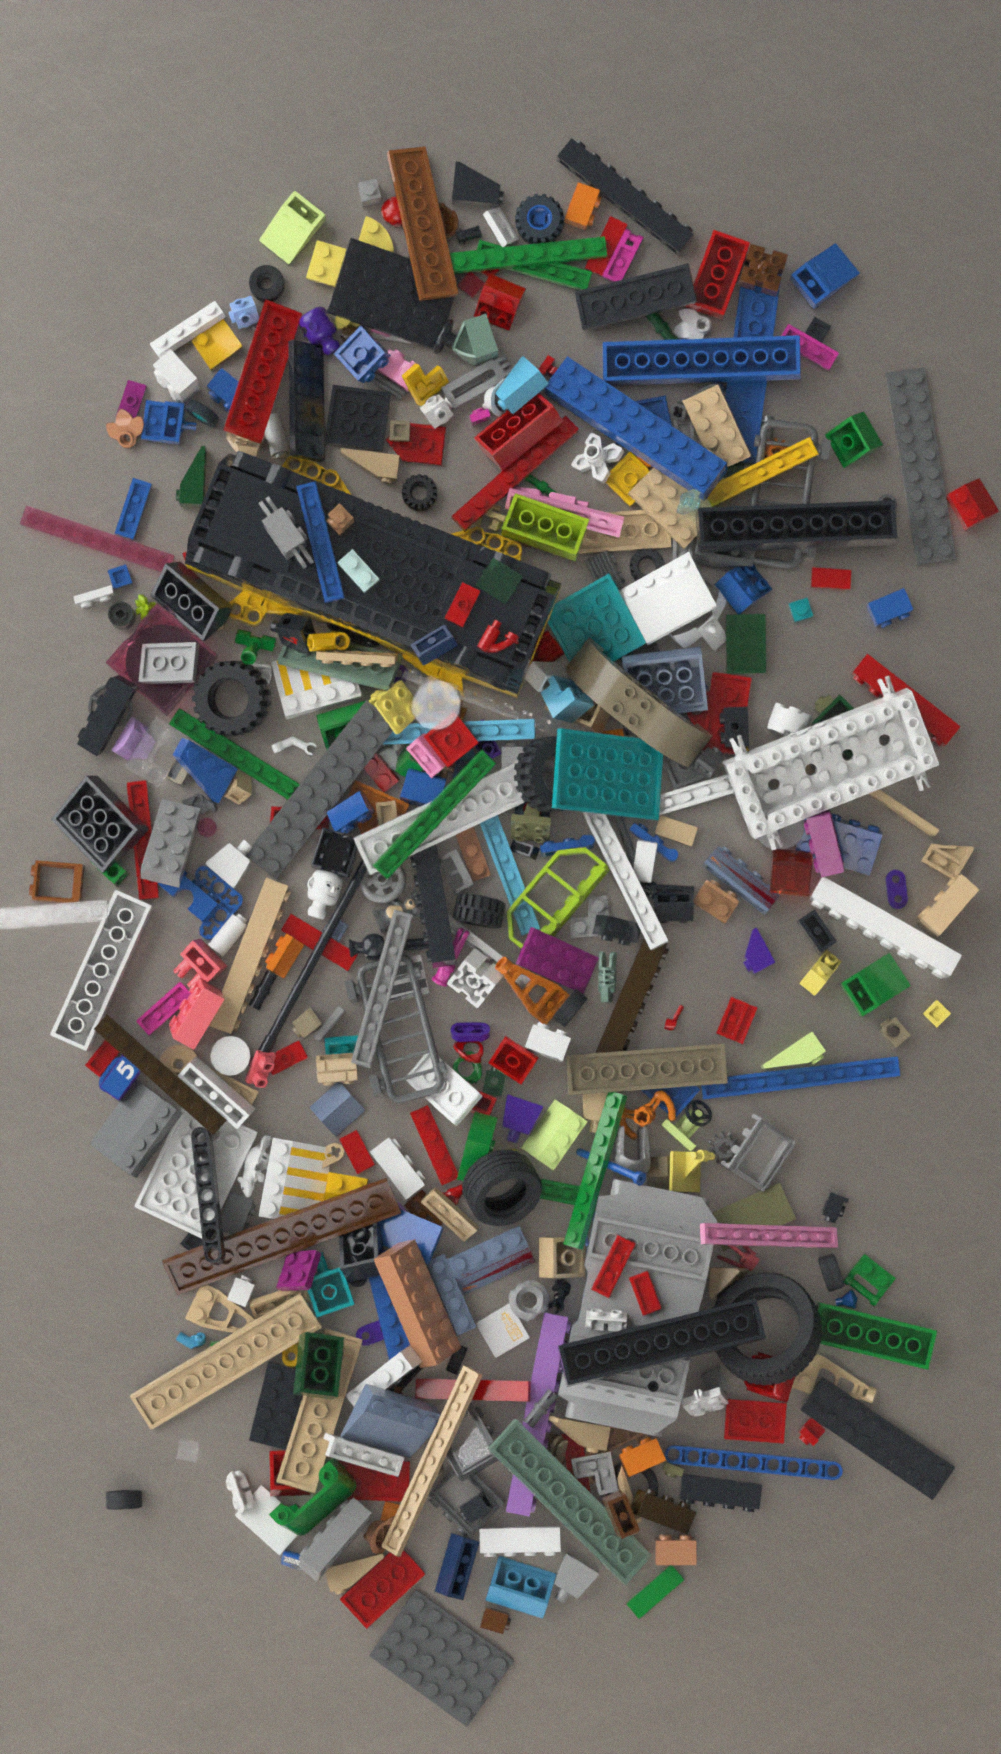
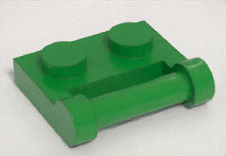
(872, 1274)

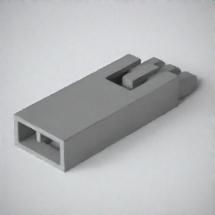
(470, 385)

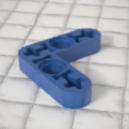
(223, 905)

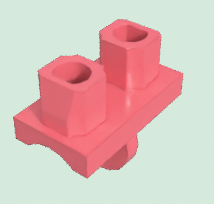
(259, 1068)

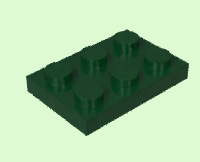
(745, 643)

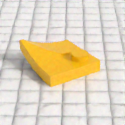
(216, 344)

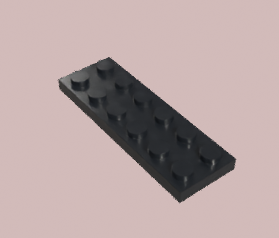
(636, 297)
(306, 401)

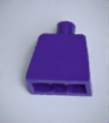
(519, 1117)

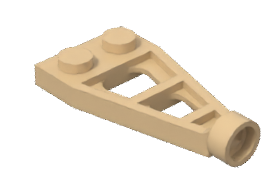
(203, 1303)
(807, 1379)

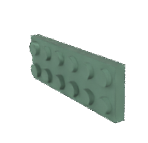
(371, 676)

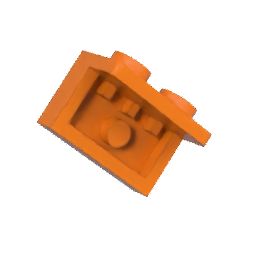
(284, 956)

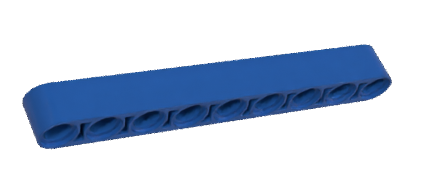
(762, 1466)

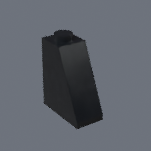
(474, 189)

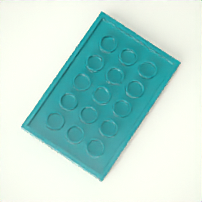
(607, 775)

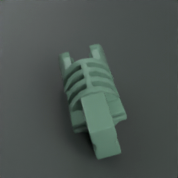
(607, 977)

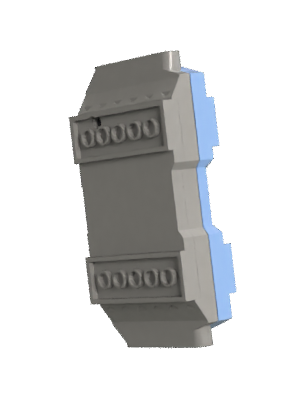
(670, 1248)

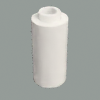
(276, 437)
(228, 934)

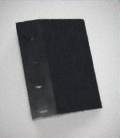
(99, 823)

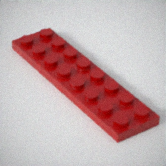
(262, 372)

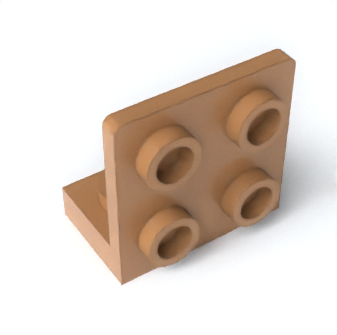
(716, 901)

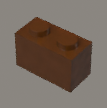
(620, 1514)

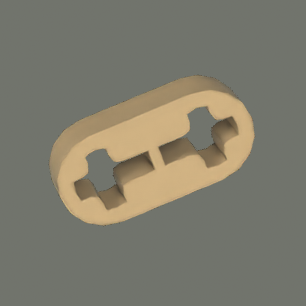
(328, 1161)

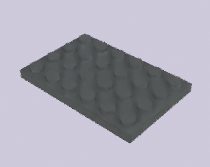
(441, 1658)

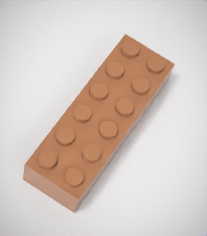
(417, 1303)

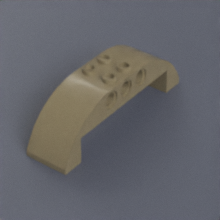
(636, 705)

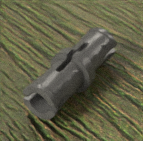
(540, 1408)

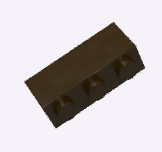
(663, 1510)

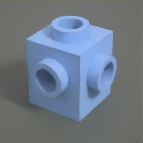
(243, 312)

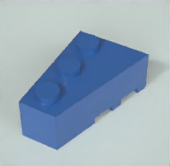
(205, 768)

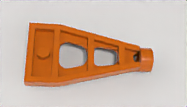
(548, 1003)

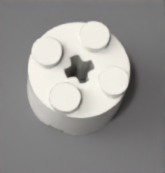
(787, 721)

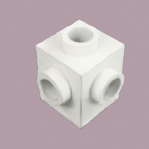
(437, 410)

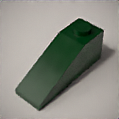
(193, 484)

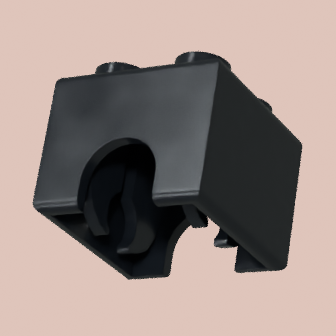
(335, 853)

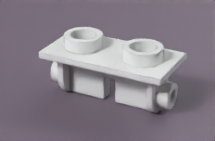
(615, 1319)
(241, 1499)

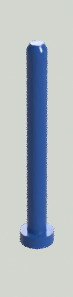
(638, 1177)

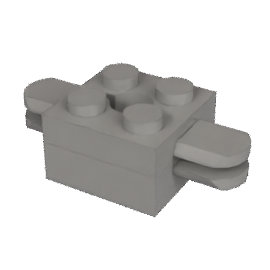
(284, 533)

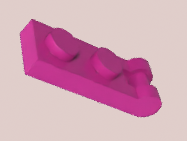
(622, 257)

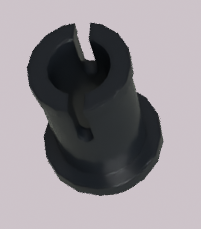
(468, 234)

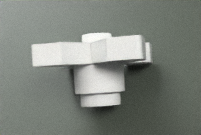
(597, 457)

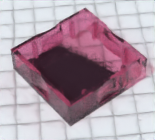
(157, 628)

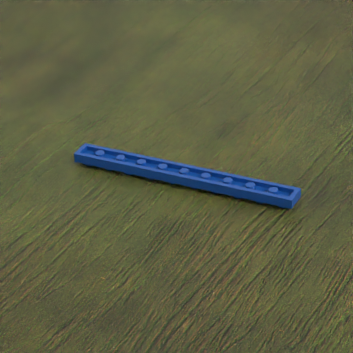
(804, 1077)

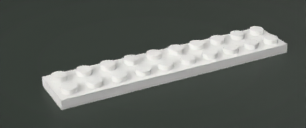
(487, 799)

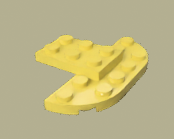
(328, 258)

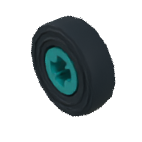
(202, 413)

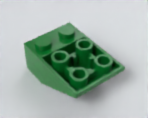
(875, 985)

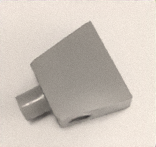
(573, 1578)

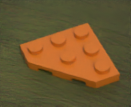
(375, 796)

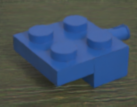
(165, 422)

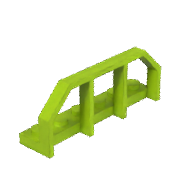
(572, 903)

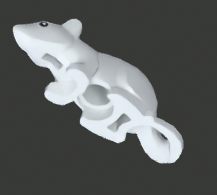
(254, 1163)

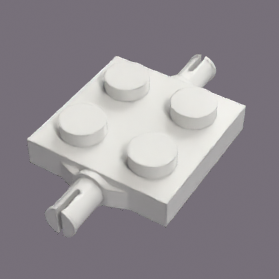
(703, 1401)

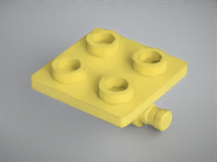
(395, 706)
(686, 1170)

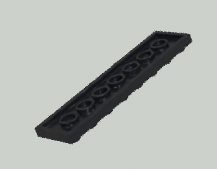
(877, 1438)

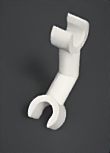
(279, 746)

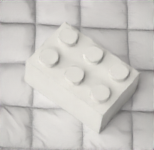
(176, 377)
(548, 1043)

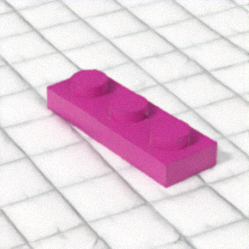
(813, 349)
(163, 1009)

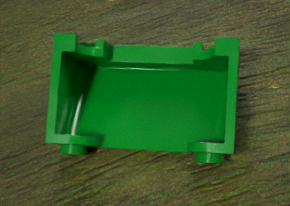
(338, 1487)

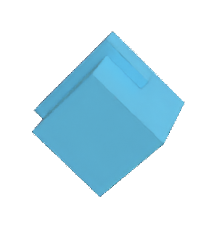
(565, 699)

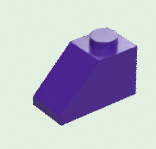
(757, 953)

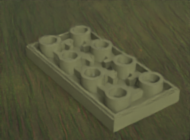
(758, 1209)

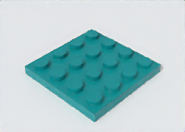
(596, 613)

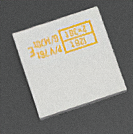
(502, 1330)

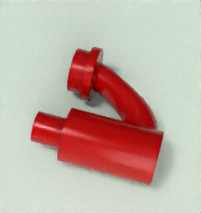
(487, 642)

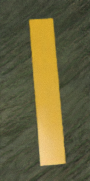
(762, 471)

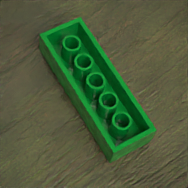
(876, 1336)

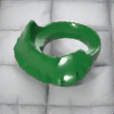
(475, 1075)

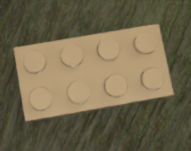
(717, 425)

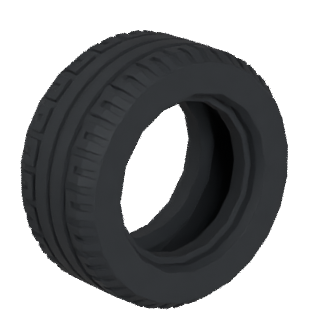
(490, 1171)

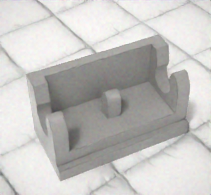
(455, 872)

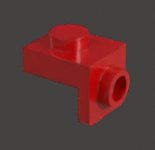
(811, 1432)

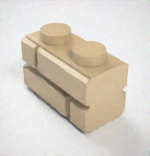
(336, 1068)

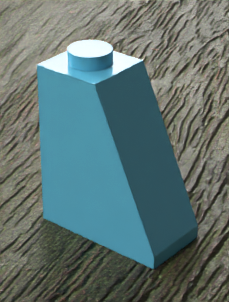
(520, 386)

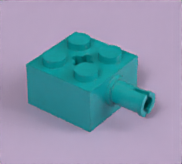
(334, 1278)

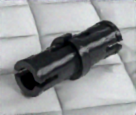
(263, 990)

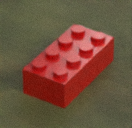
(719, 273)
(517, 432)

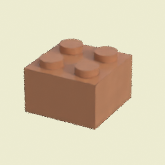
(675, 1550)

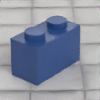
(889, 608)

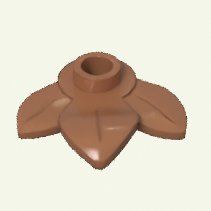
(125, 426)

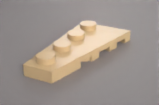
(244, 445)

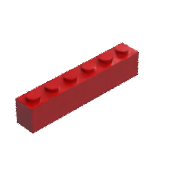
(937, 723)

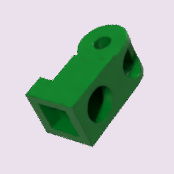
(115, 874)

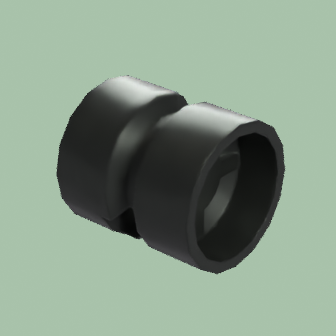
(121, 615)

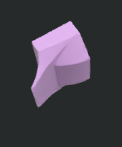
(129, 738)

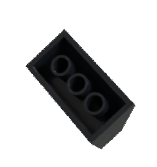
(191, 600)

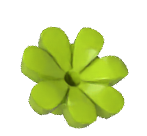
(143, 606)

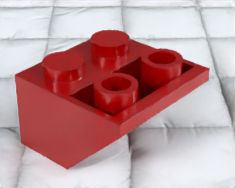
(500, 301)

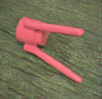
(747, 1259)

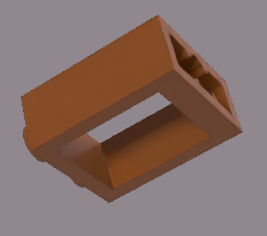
(36, 871)

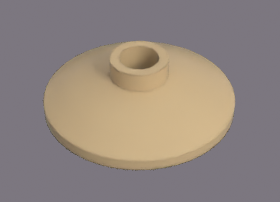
(175, 1054)

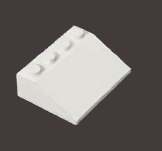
(668, 598)

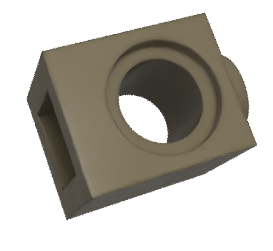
(902, 1035)

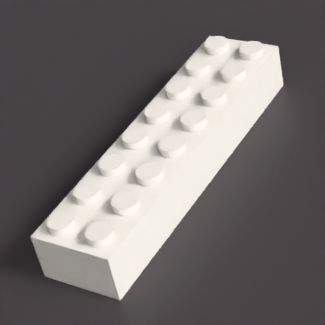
(884, 927)
(101, 971)

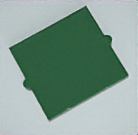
(499, 580)

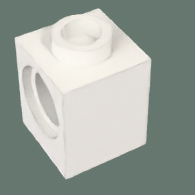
(241, 1290)

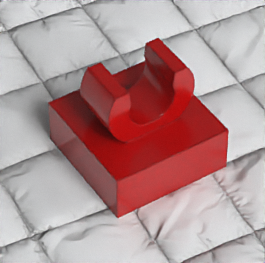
(547, 366)

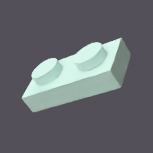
(358, 571)

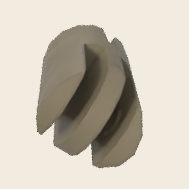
(557, 1447)

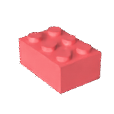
(196, 1013)

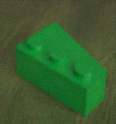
(478, 1141)

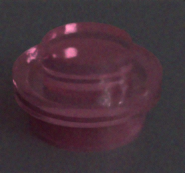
(206, 827)

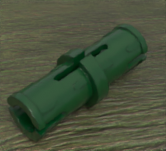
(661, 327)

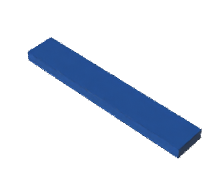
(320, 542)

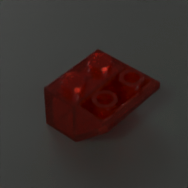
(790, 872)

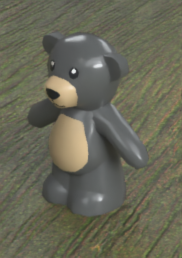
(384, 916)

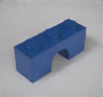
(202, 904)

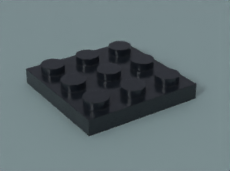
(357, 417)

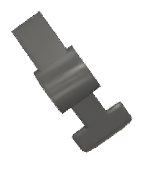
(201, 802)

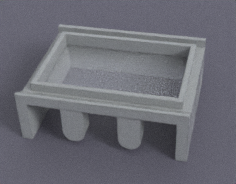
(760, 1154)

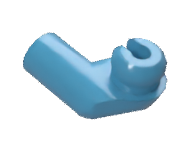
(192, 1341)

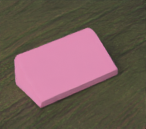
(426, 756)

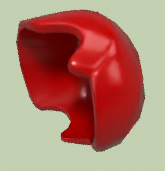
(391, 213)

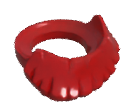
(473, 1058)

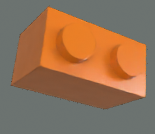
(582, 206)
(641, 1457)

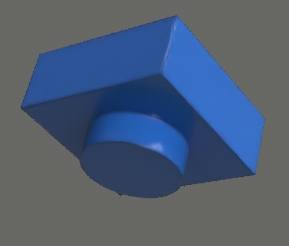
(120, 577)

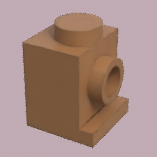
(339, 519)

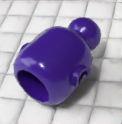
(320, 328)

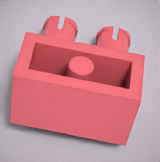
(203, 960)

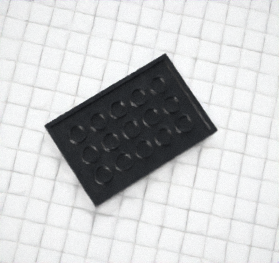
(381, 293)

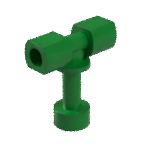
(253, 645)

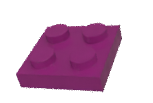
(298, 1270)

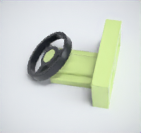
(688, 1123)

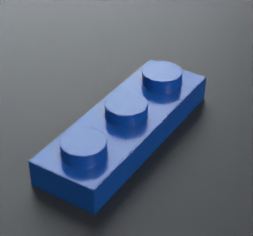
(133, 509)

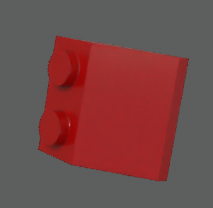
(972, 504)
(513, 1060)
(277, 1489)

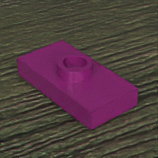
(132, 398)

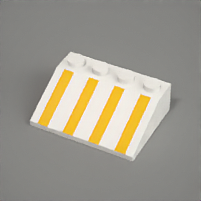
(309, 692)
(293, 1178)

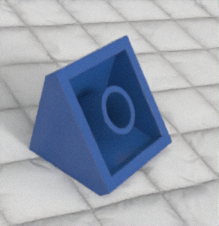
(420, 788)

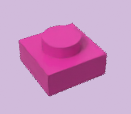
(479, 416)

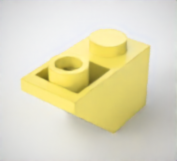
(820, 972)

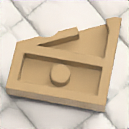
(947, 858)

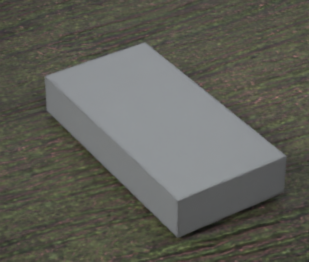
(328, 1025)

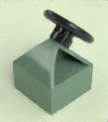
(473, 343)

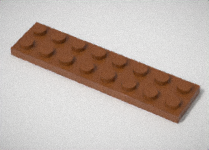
(422, 223)

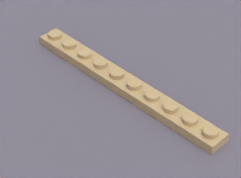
(432, 1460)

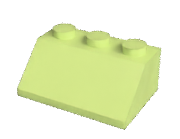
(554, 1134)

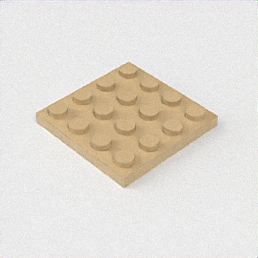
(660, 499)

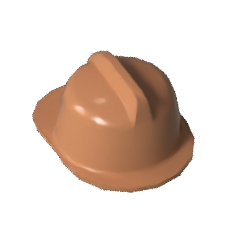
(376, 1534)

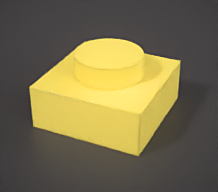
(936, 1013)

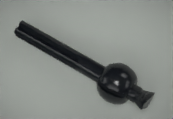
(373, 944)

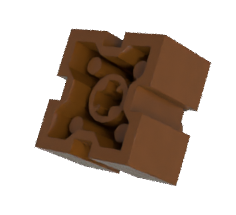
(763, 270)

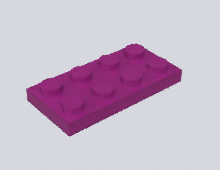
(557, 960)

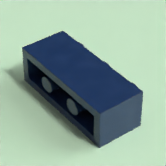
(457, 1566)

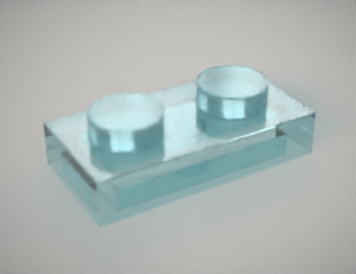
(689, 502)

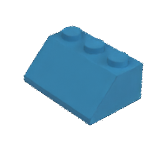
(520, 1587)

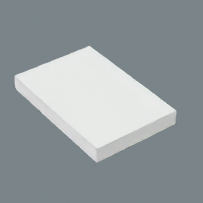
(263, 1525)

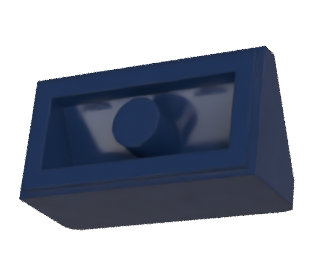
(434, 644)

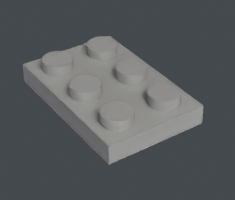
(169, 663)

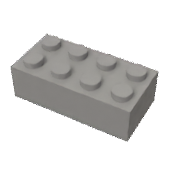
(170, 843)
(334, 1539)

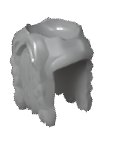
(643, 1151)
(528, 1313)

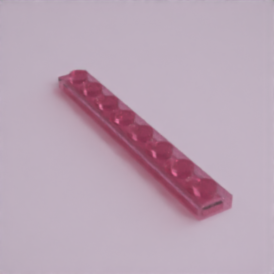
(95, 539)

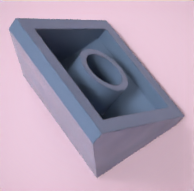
(337, 1108)

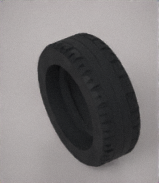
(798, 1354)

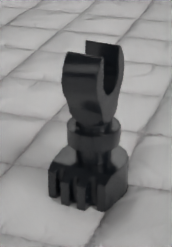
(561, 1289)

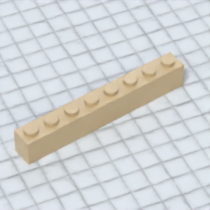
(249, 955)

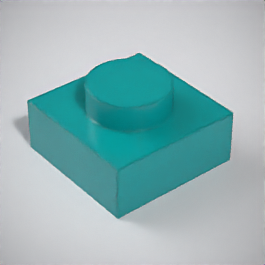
(800, 610)

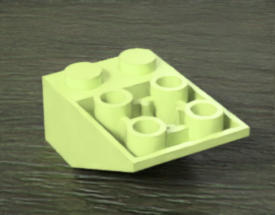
(292, 227)

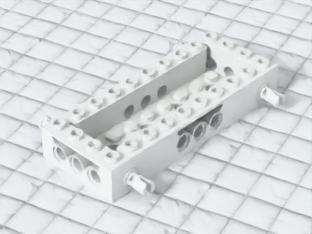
(834, 779)

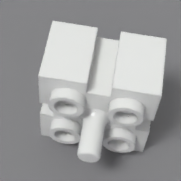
(475, 978)

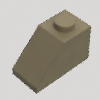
(306, 1024)

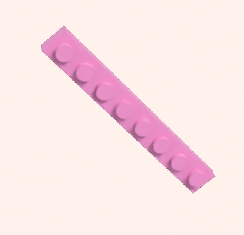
(768, 1235)

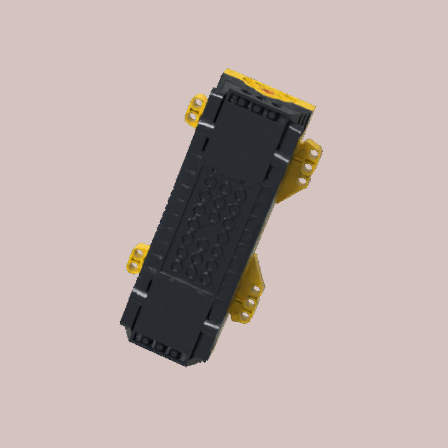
(414, 564)

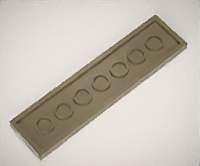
(646, 1069)

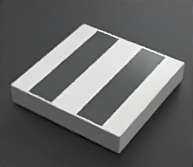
(404, 985)

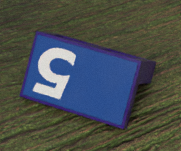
(120, 1078)

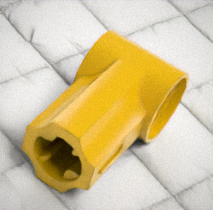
(326, 641)

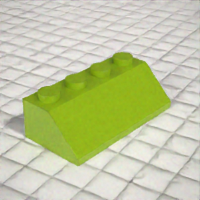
(545, 527)

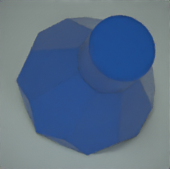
(848, 1300)

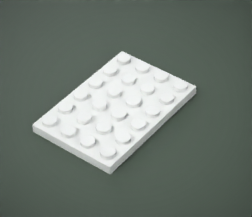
(171, 1186)

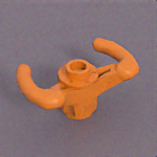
(646, 1113)

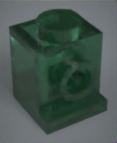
(494, 1090)

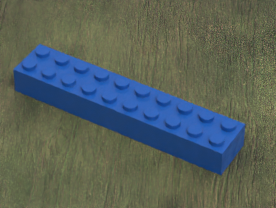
(702, 360)
(635, 428)

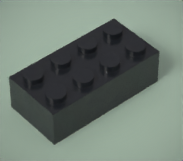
(276, 1407)

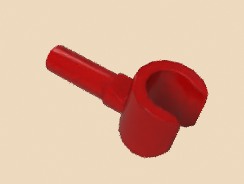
(670, 1024)

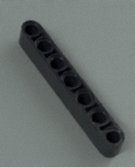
(204, 1187)

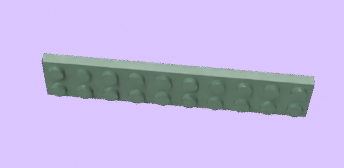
(568, 1501)

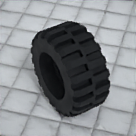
(206, 704)
(530, 773)

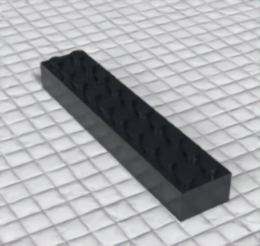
(796, 526)
(661, 1342)

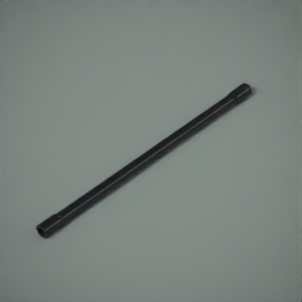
(270, 1038)

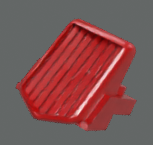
(776, 1391)

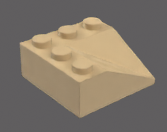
(948, 906)

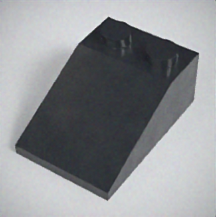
(358, 1252)

